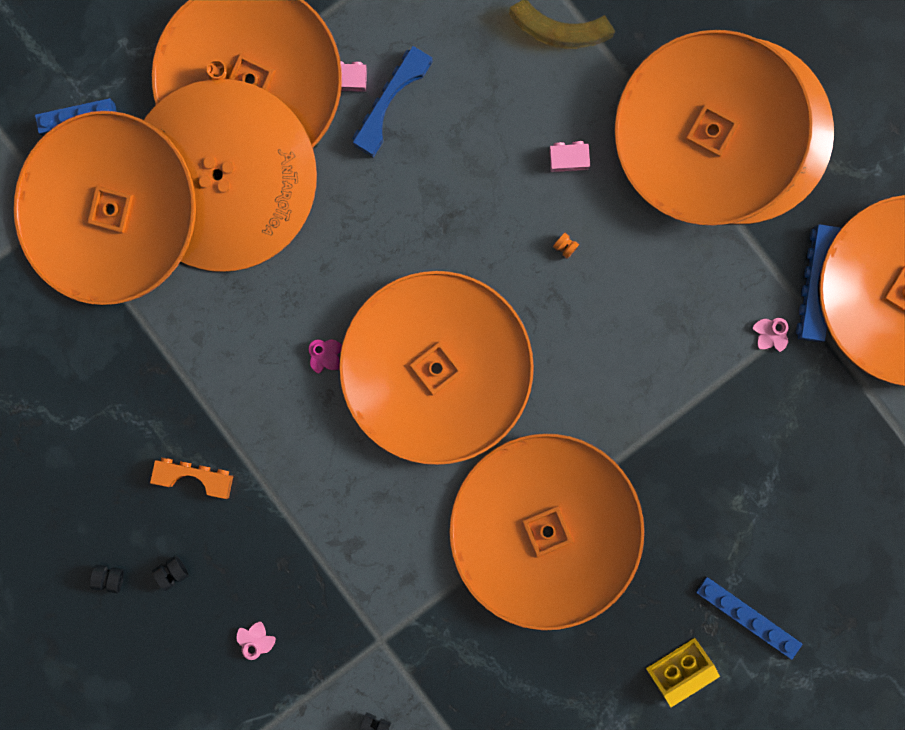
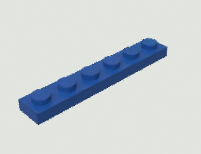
(749, 618)

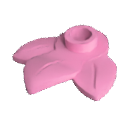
(770, 336)
(257, 638)

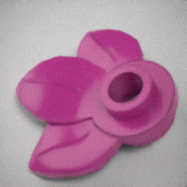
(327, 357)

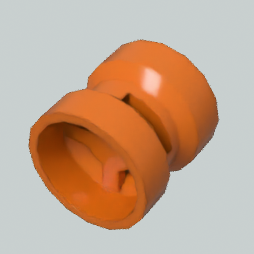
(216, 67)
(562, 243)

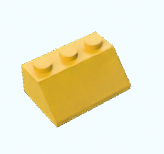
(683, 672)

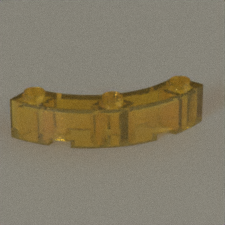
(559, 33)

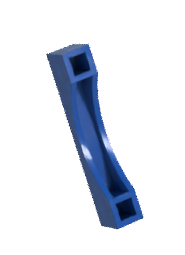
(412, 68)
(812, 323)

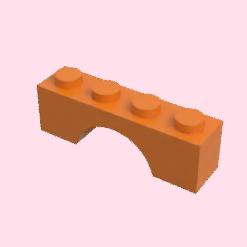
(216, 483)

